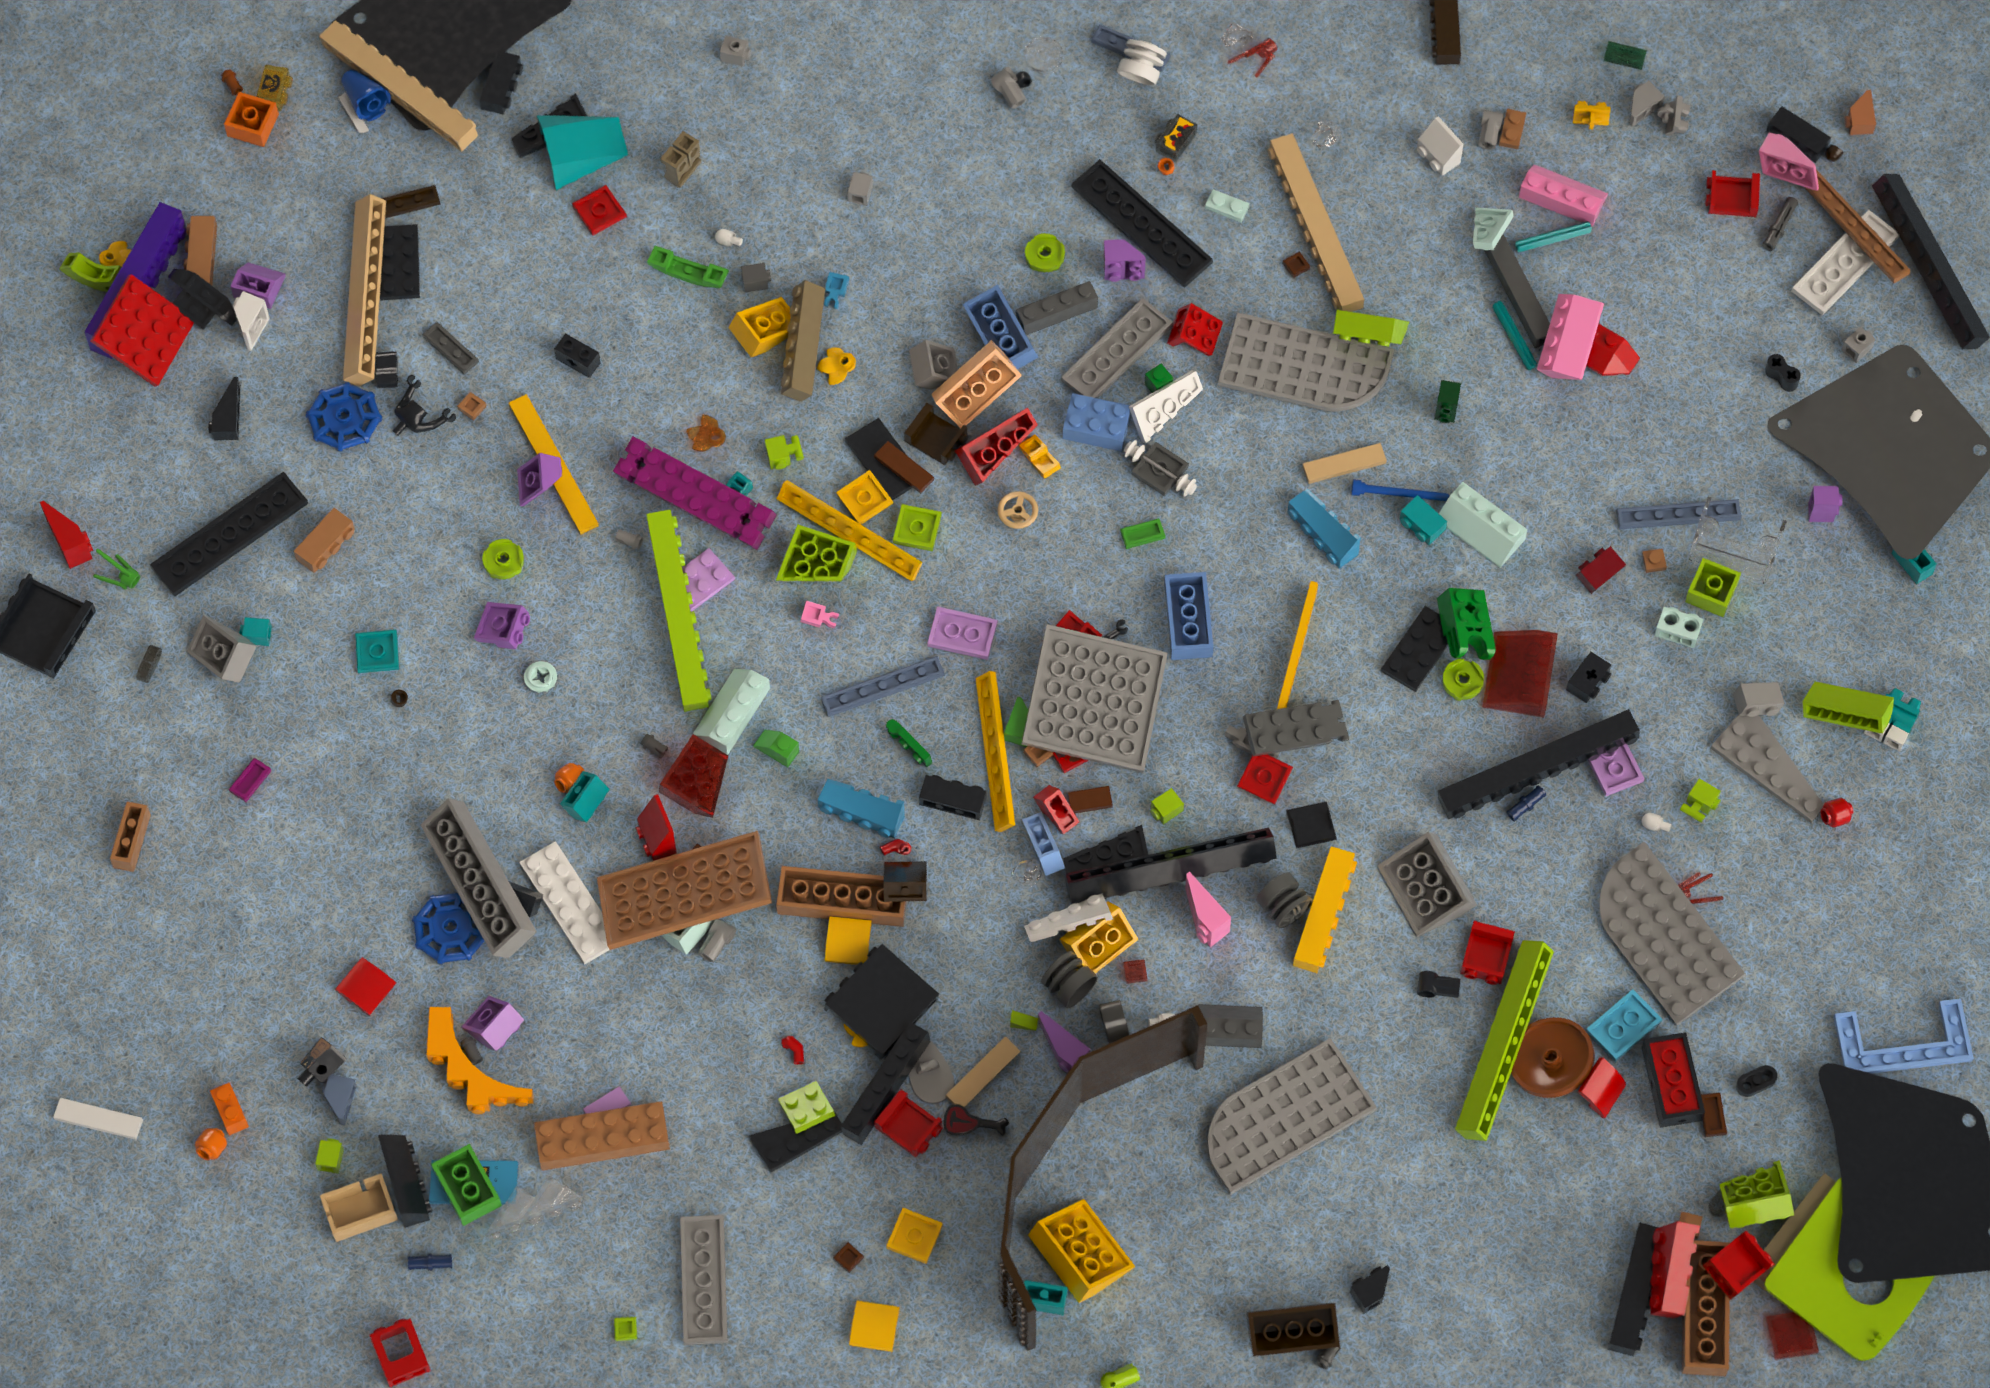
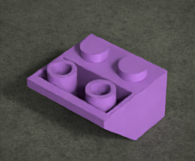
(1122, 261)
(258, 282)

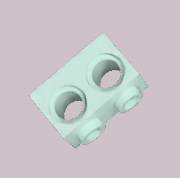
(1677, 631)

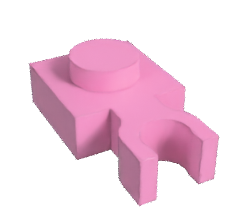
(815, 614)

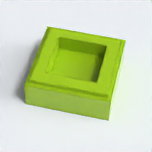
(625, 1328)

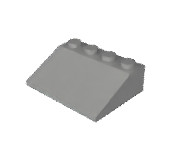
(1427, 884)

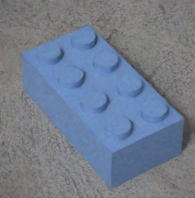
(998, 323)
(1188, 616)

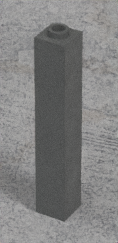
(1519, 291)

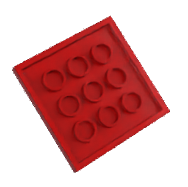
(142, 330)

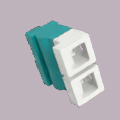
(1902, 718)

